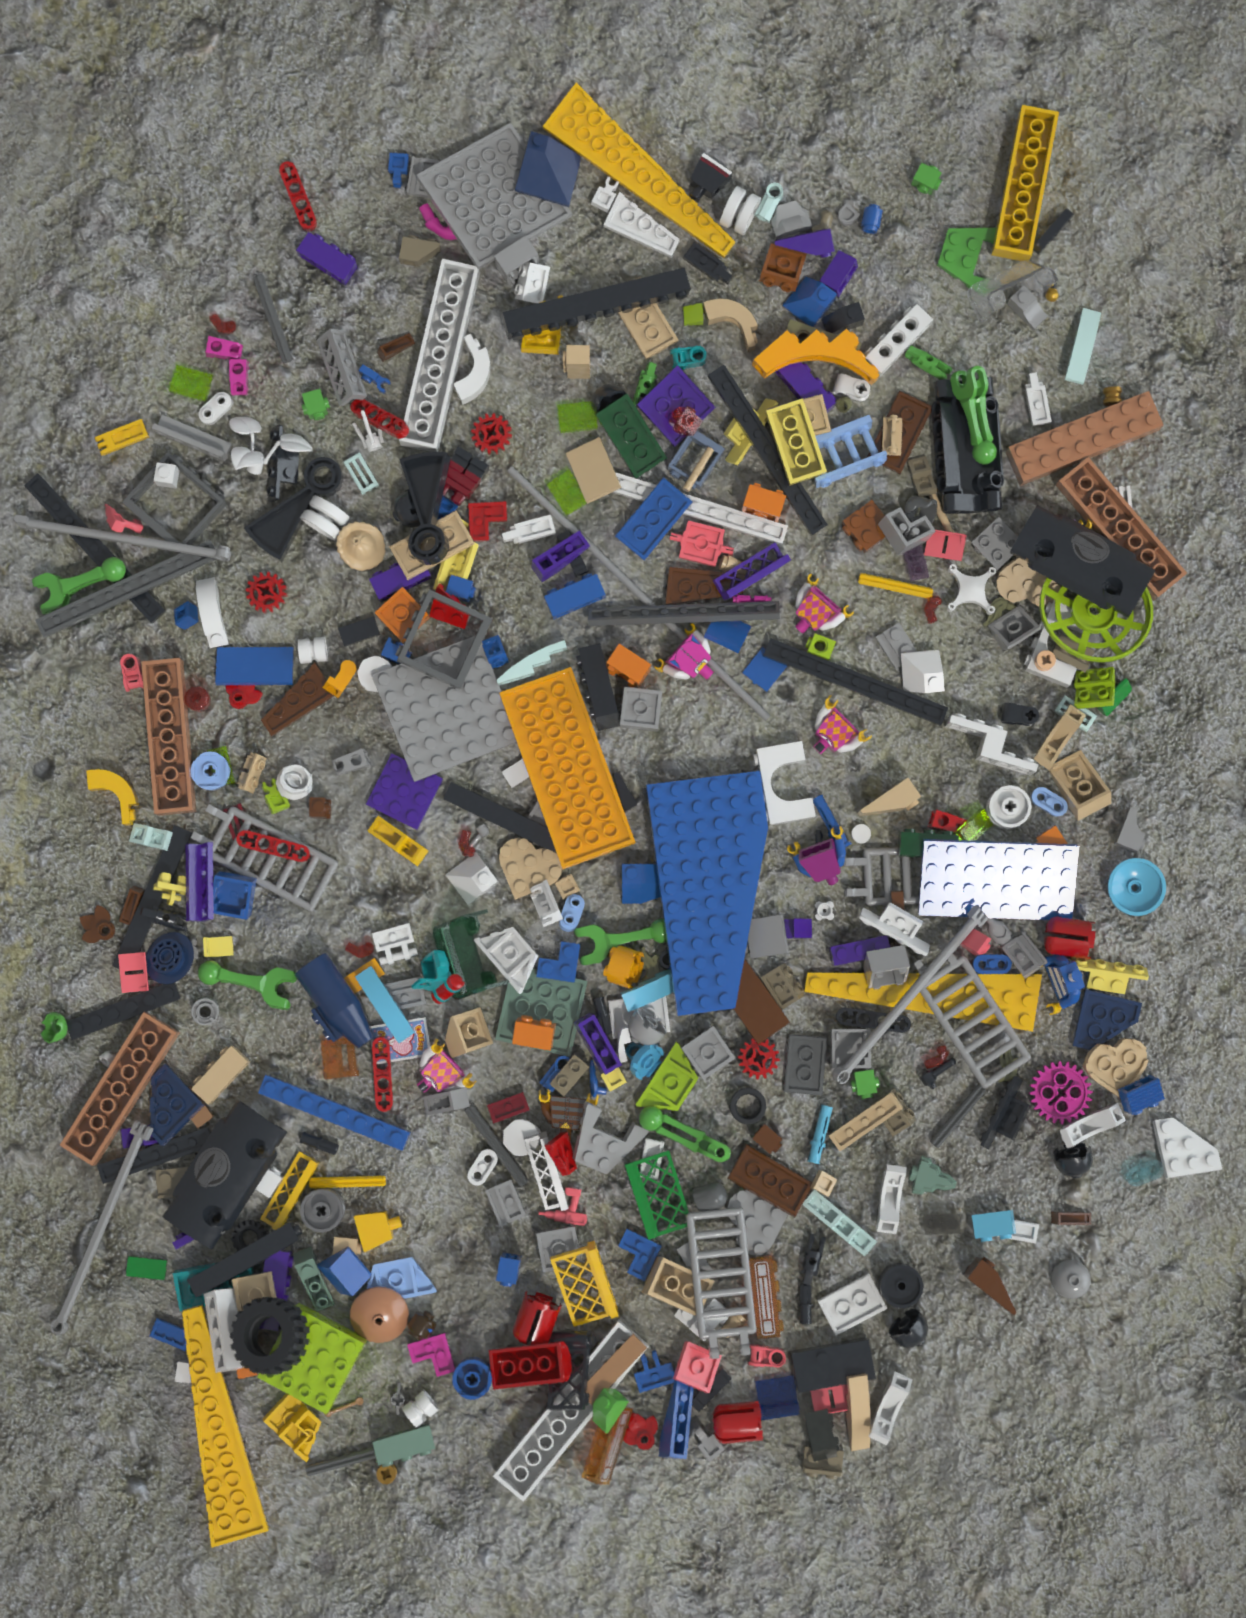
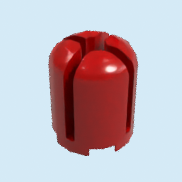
(1072, 928)
(546, 1320)
(737, 1422)

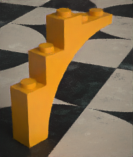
(841, 351)

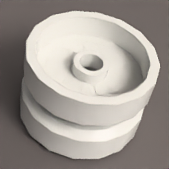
(737, 209)
(325, 517)
(1016, 799)

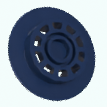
(164, 955)

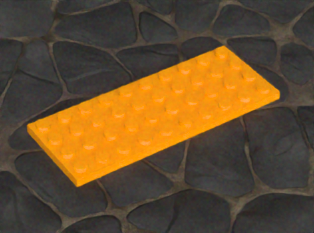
(567, 768)

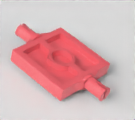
(701, 543)

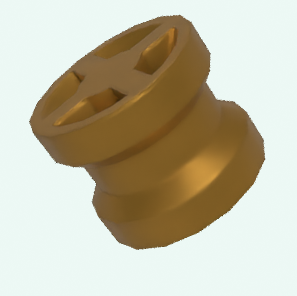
(1112, 395)
(390, 1471)

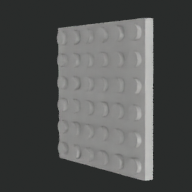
(480, 200)
(440, 723)

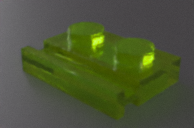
(191, 383)
(576, 417)
(567, 493)

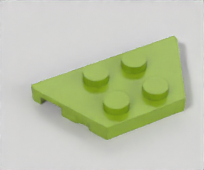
(670, 1083)

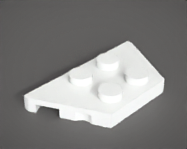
(510, 955)

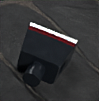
(708, 178)

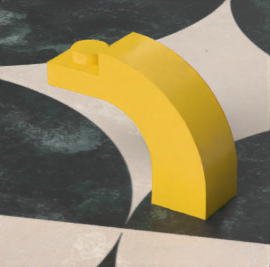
(107, 780)

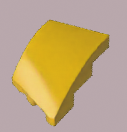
(545, 343)
(294, 1424)

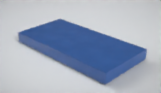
(653, 519)
(254, 666)

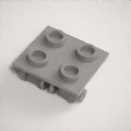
(996, 543)

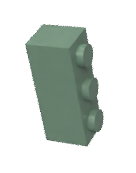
(403, 1445)

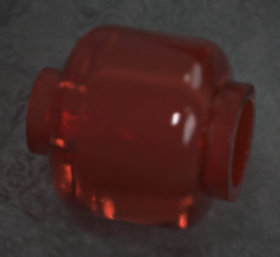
(193, 694)

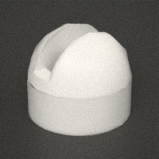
(107, 1058)

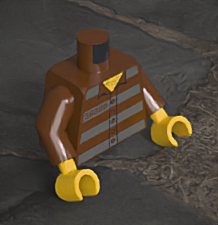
(564, 1111)

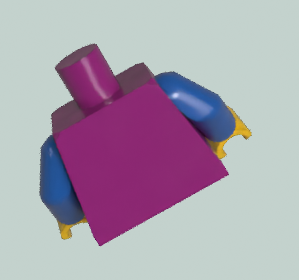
(822, 859)

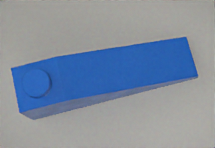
(676, 1426)

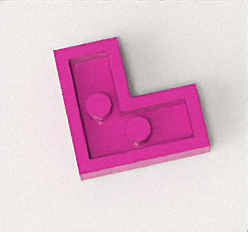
(437, 1349)

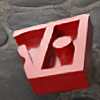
(446, 613)
(561, 1153)

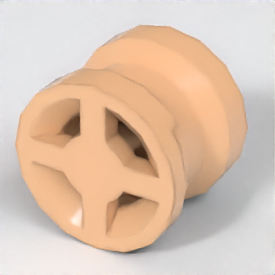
(1041, 660)

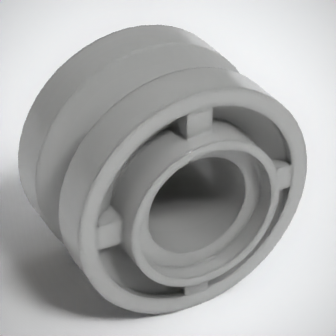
(205, 1020)

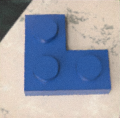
(562, 969)
(644, 1251)

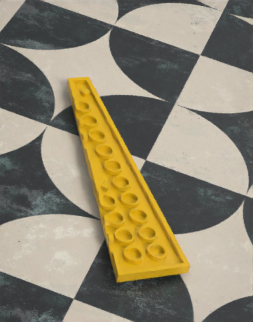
(600, 140)
(1011, 992)
(228, 1479)

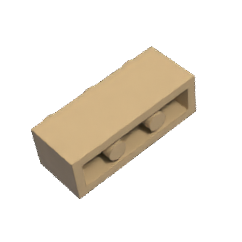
(577, 361)
(220, 1074)

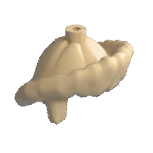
(361, 546)

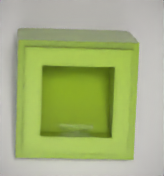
(693, 314)

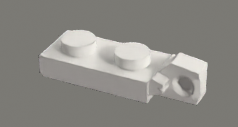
(1037, 401)
(530, 530)

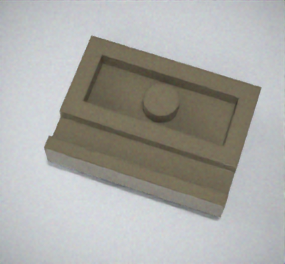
(168, 1180)

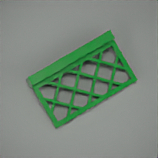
(641, 1195)

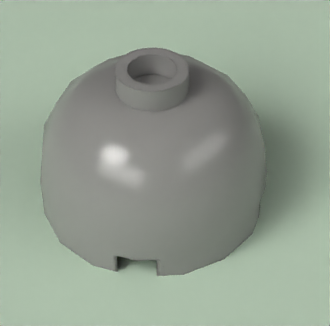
(644, 1028)
(1071, 1279)

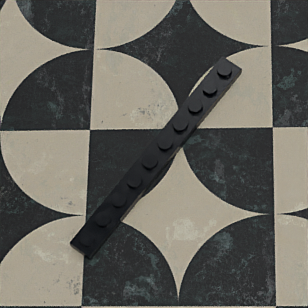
(765, 448)
(93, 547)
(855, 682)

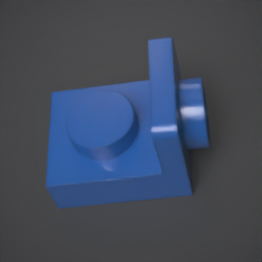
(495, 652)

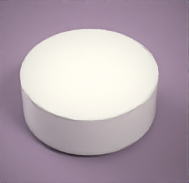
(861, 833)

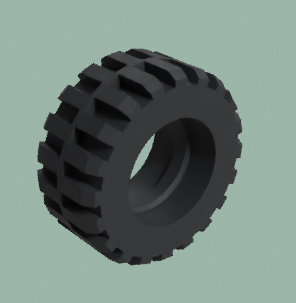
(246, 1335)

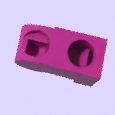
(223, 349)
(238, 376)

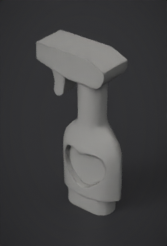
(999, 932)

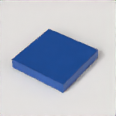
(728, 634)

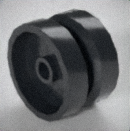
(889, 1281)

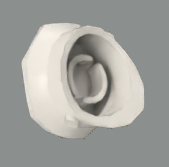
(369, 667)
(294, 782)
(516, 1132)

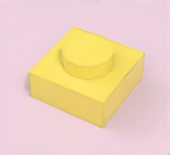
(614, 1079)

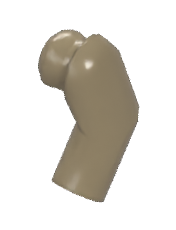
(826, 221)

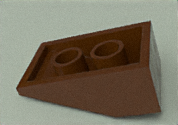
(988, 1280)

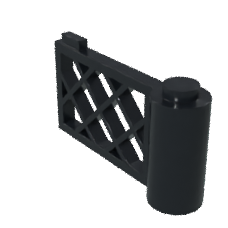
(578, 1344)

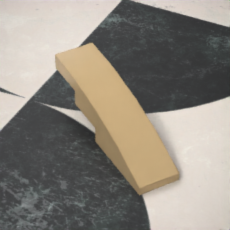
(858, 1412)

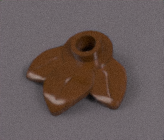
(95, 924)

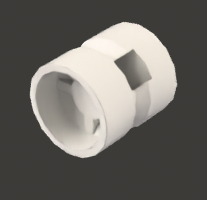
(312, 650)
(420, 1408)

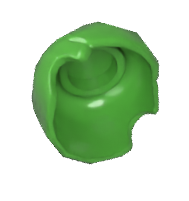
(55, 1027)

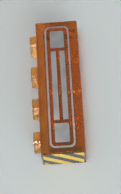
(764, 1297)
(605, 1450)

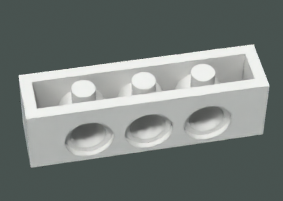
(915, 316)

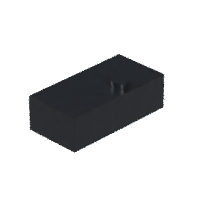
(831, 1364)

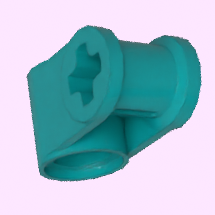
(686, 357)

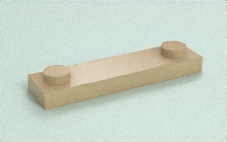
(865, 1121)

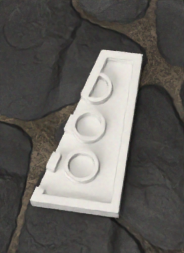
(640, 227)

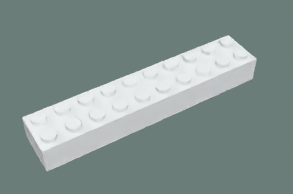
(440, 355)
(557, 1428)

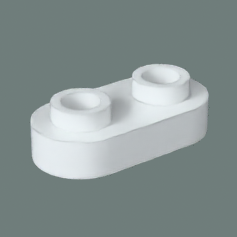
(217, 410)
(482, 1166)

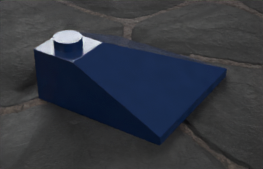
(548, 170)

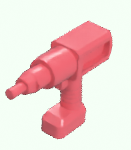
(117, 523)
(570, 1215)

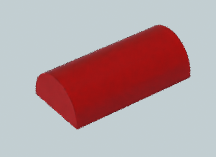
(530, 1365)

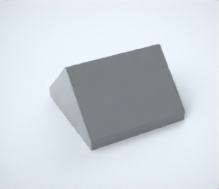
(1013, 628)

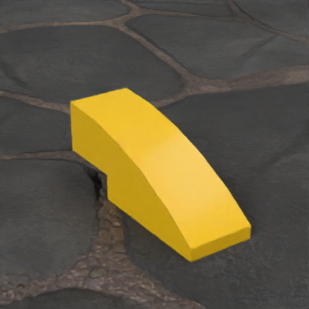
(398, 841)

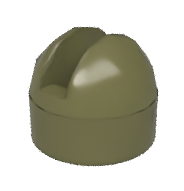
(843, 404)

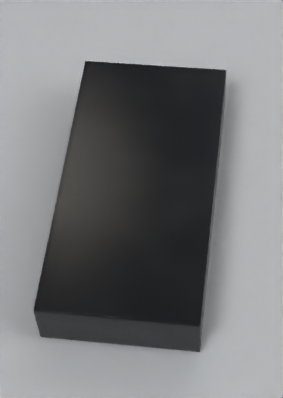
(359, 631)

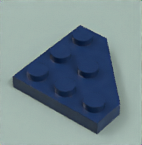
(1103, 1018)
(171, 1104)

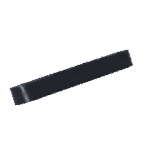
(873, 1017)

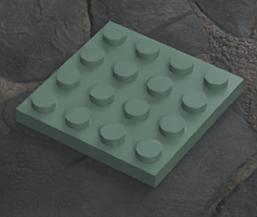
(544, 1000)

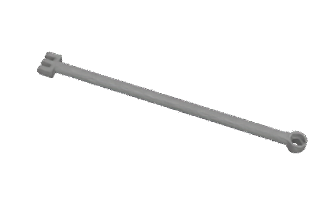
(222, 553)
(978, 918)
(140, 1132)

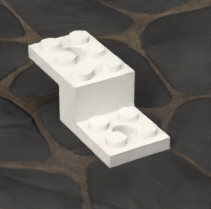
(991, 744)

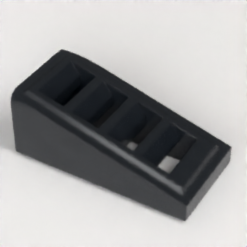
(626, 798)

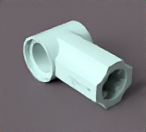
(769, 203)

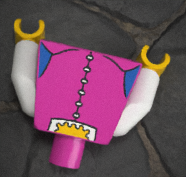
(689, 657)

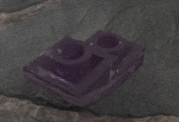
(916, 564)

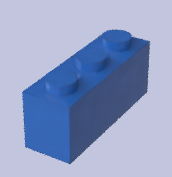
(574, 596)
(508, 1269)

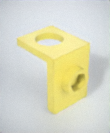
(218, 946)

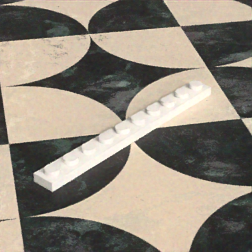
(711, 512)

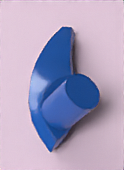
(594, 1088)

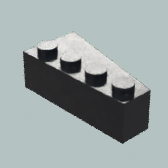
(599, 687)

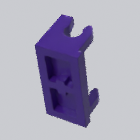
(839, 272)

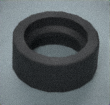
(762, 1106)

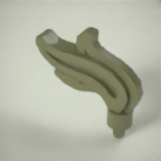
(1000, 604)
(650, 965)
(1004, 1062)

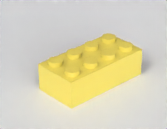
(796, 442)

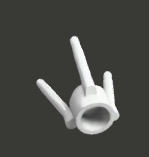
(372, 441)

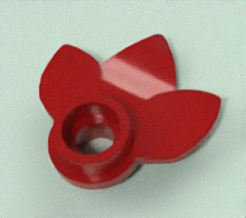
(246, 692)
(639, 1428)

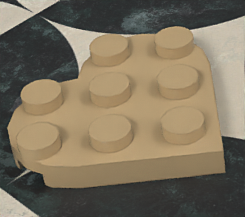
(1020, 582)
(527, 866)
(1116, 1065)

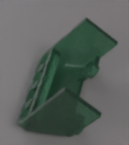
(458, 943)

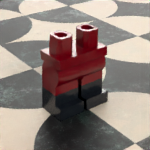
(464, 475)

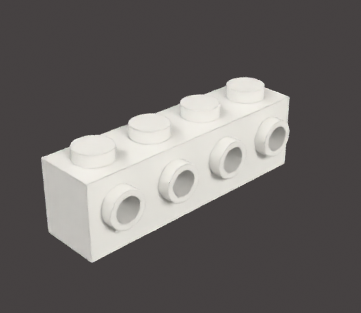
(221, 1312)

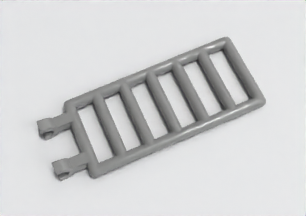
(265, 829)
(868, 891)
(992, 1009)
(699, 1295)

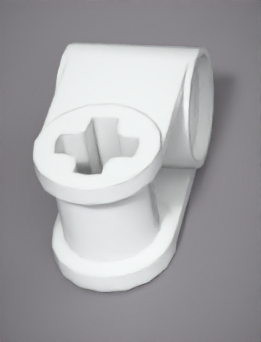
(849, 386)

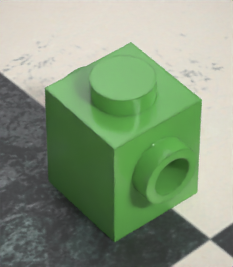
(927, 179)
(315, 404)
(865, 1083)

